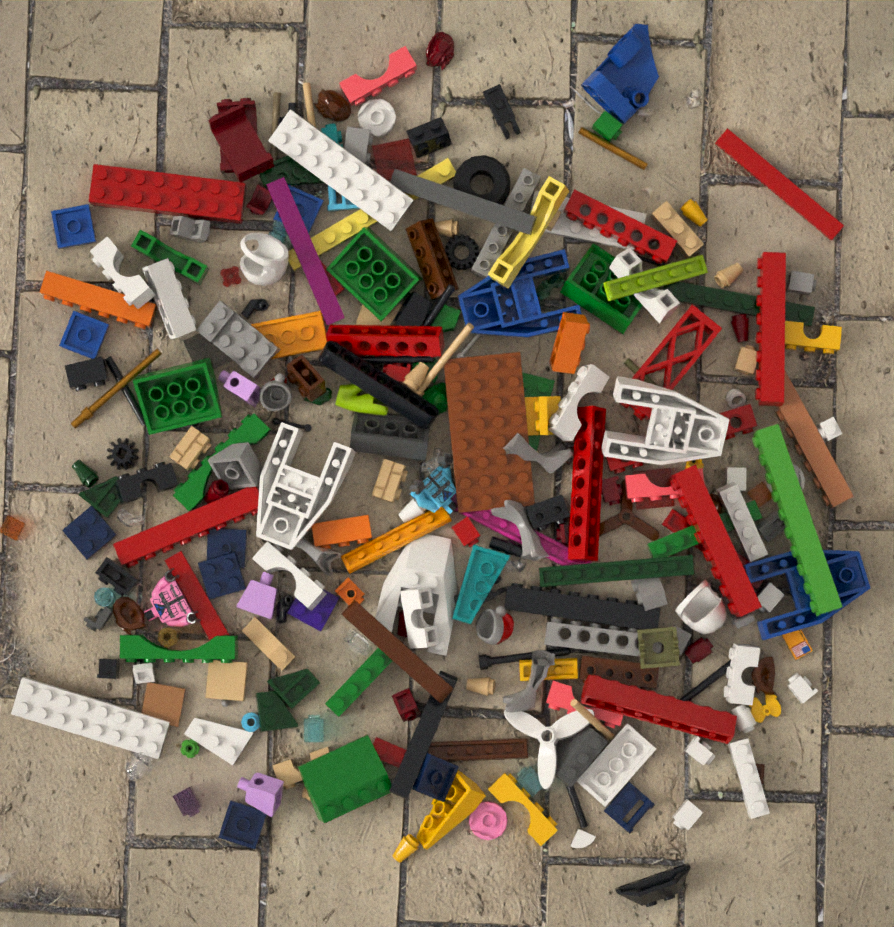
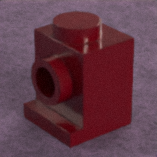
(611, 491)

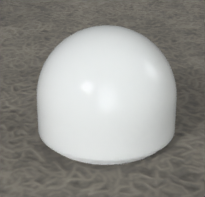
(733, 393)

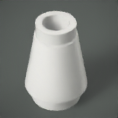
(411, 511)

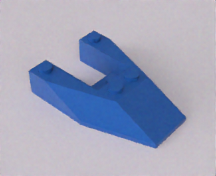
(515, 310)
(847, 575)

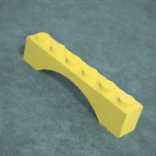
(514, 257)

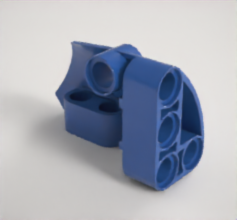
(624, 74)

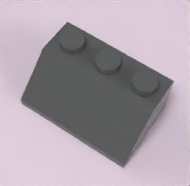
(576, 754)

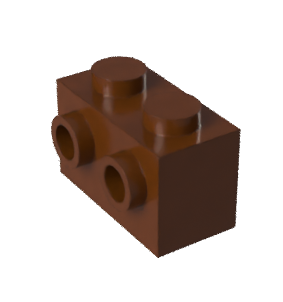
(306, 378)

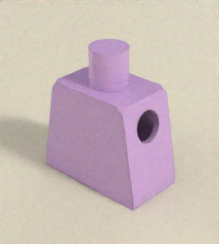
(240, 387)
(259, 597)
(262, 792)

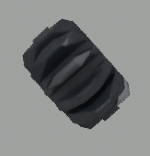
(128, 457)

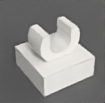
(143, 672)

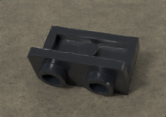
(429, 137)

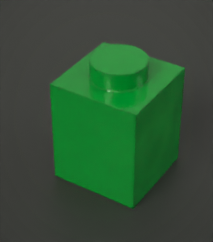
(607, 126)

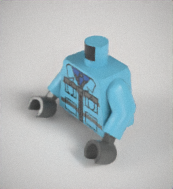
(436, 488)

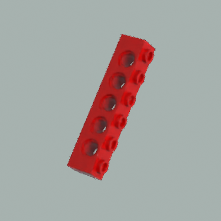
(614, 217)
(389, 340)

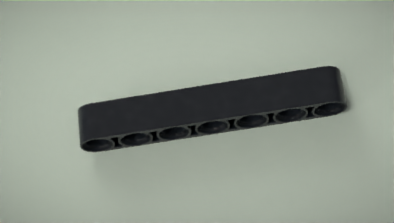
(378, 384)
(420, 742)

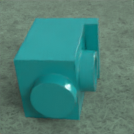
(331, 131)

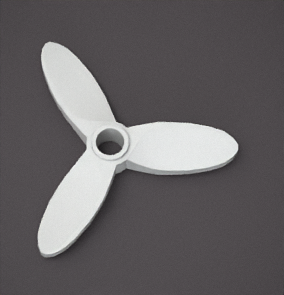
(561, 729)

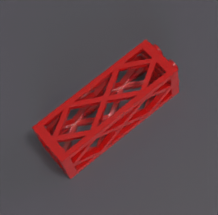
(700, 323)

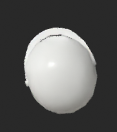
(266, 263)
(703, 609)

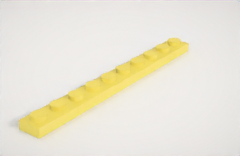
(355, 222)

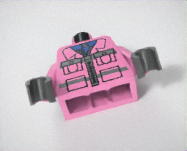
(170, 603)

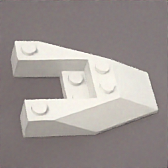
(676, 429)
(292, 498)
(423, 564)

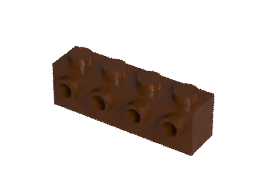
(431, 257)
(622, 671)

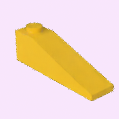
(460, 802)

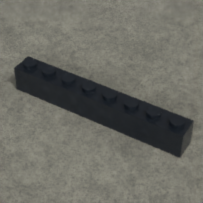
(580, 608)

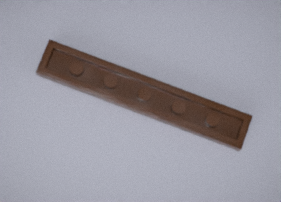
(480, 750)

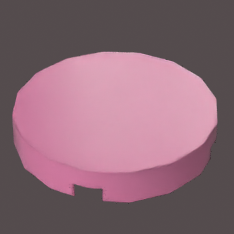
(488, 820)

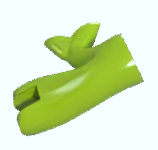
(348, 399)

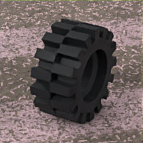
(470, 244)

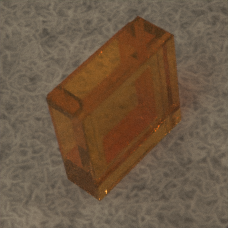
(760, 494)
(12, 527)

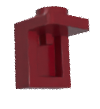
(260, 200)

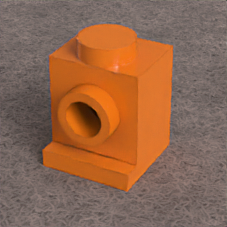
(348, 585)

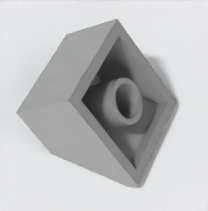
(237, 466)

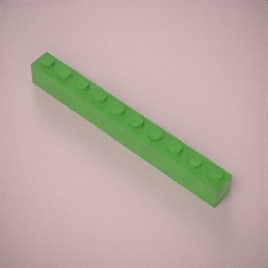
(797, 520)

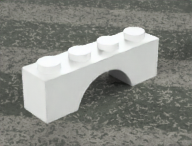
(134, 287)
(658, 302)
(565, 421)
(742, 521)
(306, 591)
(749, 778)

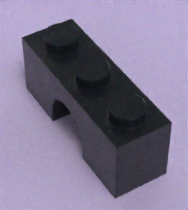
(161, 476)

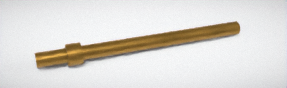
(88, 412)

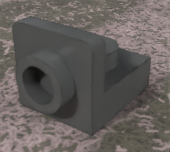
(102, 618)

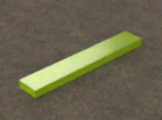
(655, 277)

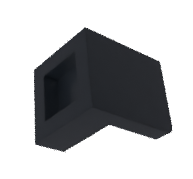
(108, 668)

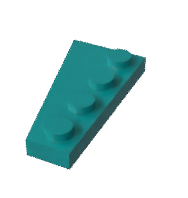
(479, 578)

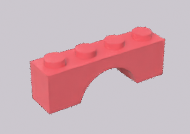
(357, 89)
(640, 487)
(561, 697)

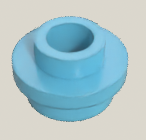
(245, 725)

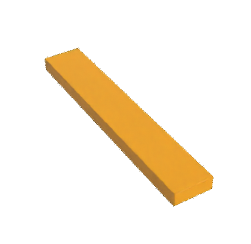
(395, 539)

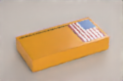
(797, 643)

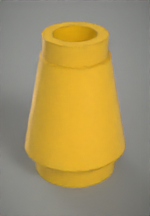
(693, 212)
(406, 847)

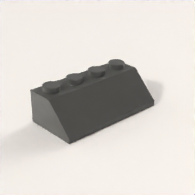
(388, 436)

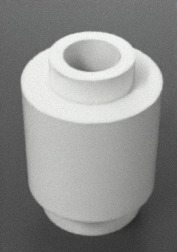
(744, 718)

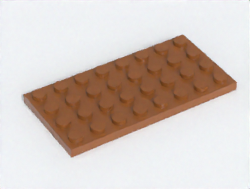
(484, 416)

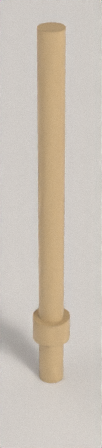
(445, 357)

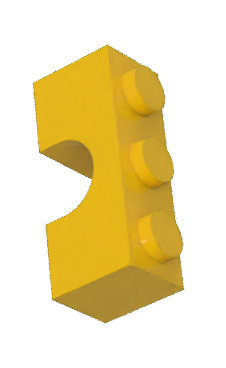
(828, 339)

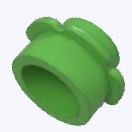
(189, 743)

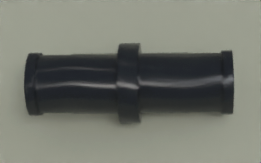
(505, 546)

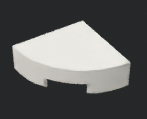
(582, 839)

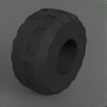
(484, 166)

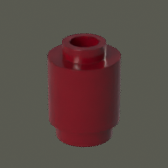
(699, 650)

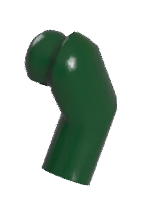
(323, 398)

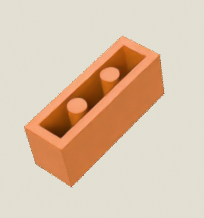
(569, 343)
(342, 532)

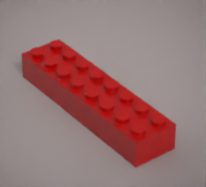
(167, 194)
(716, 541)

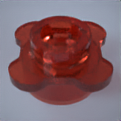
(230, 271)

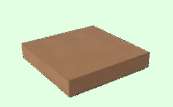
(164, 702)

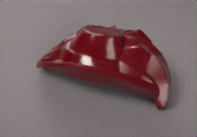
(440, 50)

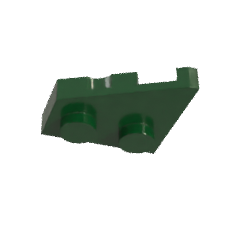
(103, 497)
(294, 686)
(273, 712)

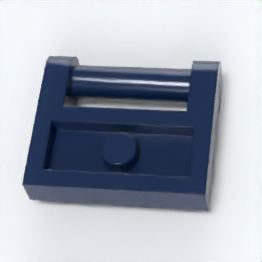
(624, 803)

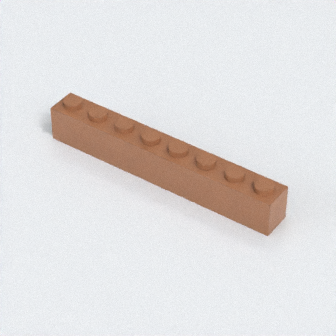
(812, 447)

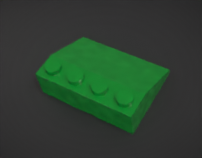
(374, 273)
(587, 290)
(178, 396)
(345, 779)

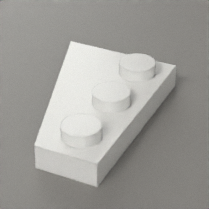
(220, 739)

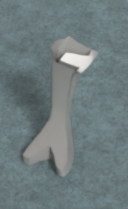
(549, 461)
(517, 514)
(321, 556)
(526, 698)

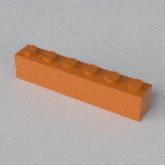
(97, 299)

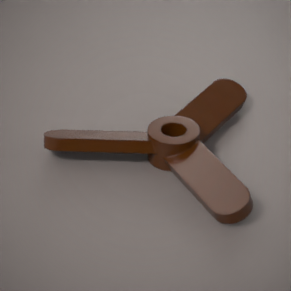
(634, 522)

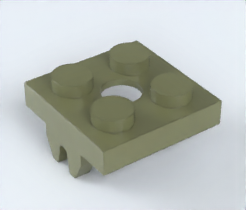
(668, 638)

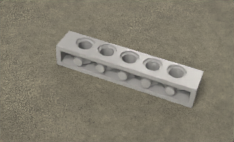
(500, 234)
(553, 638)

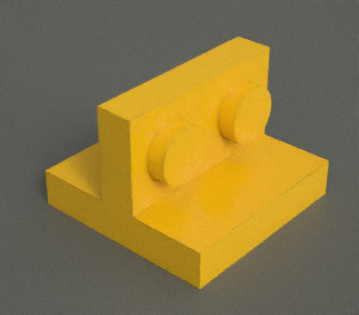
(539, 412)

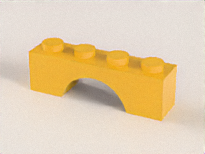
(506, 790)

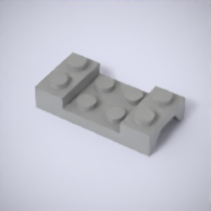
(238, 339)

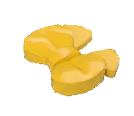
(771, 708)

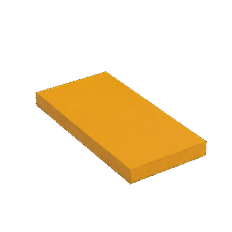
(295, 333)

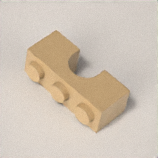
(675, 226)
(289, 773)

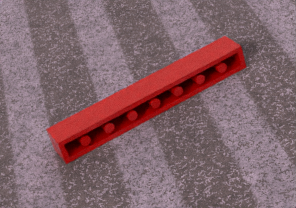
(771, 329)
(187, 526)
(658, 709)

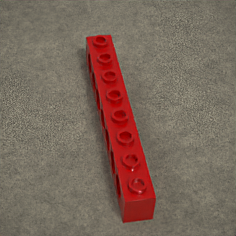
(743, 414)
(587, 485)

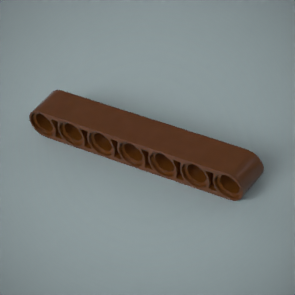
(397, 651)

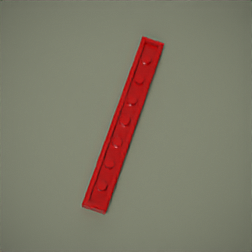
(779, 184)

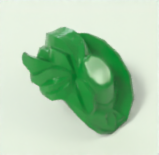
(437, 396)

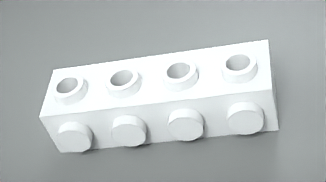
(169, 298)

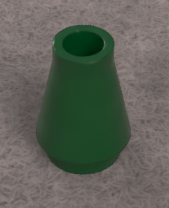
(85, 473)

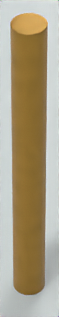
(613, 148)

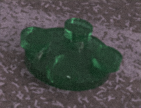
(548, 284)

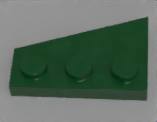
(292, 172)

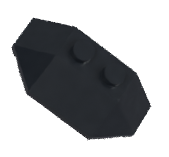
(655, 887)

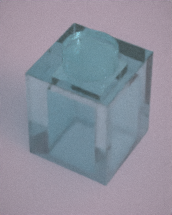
(314, 729)
(529, 780)

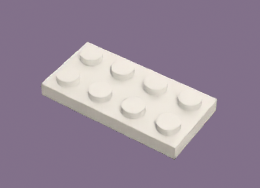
(616, 764)

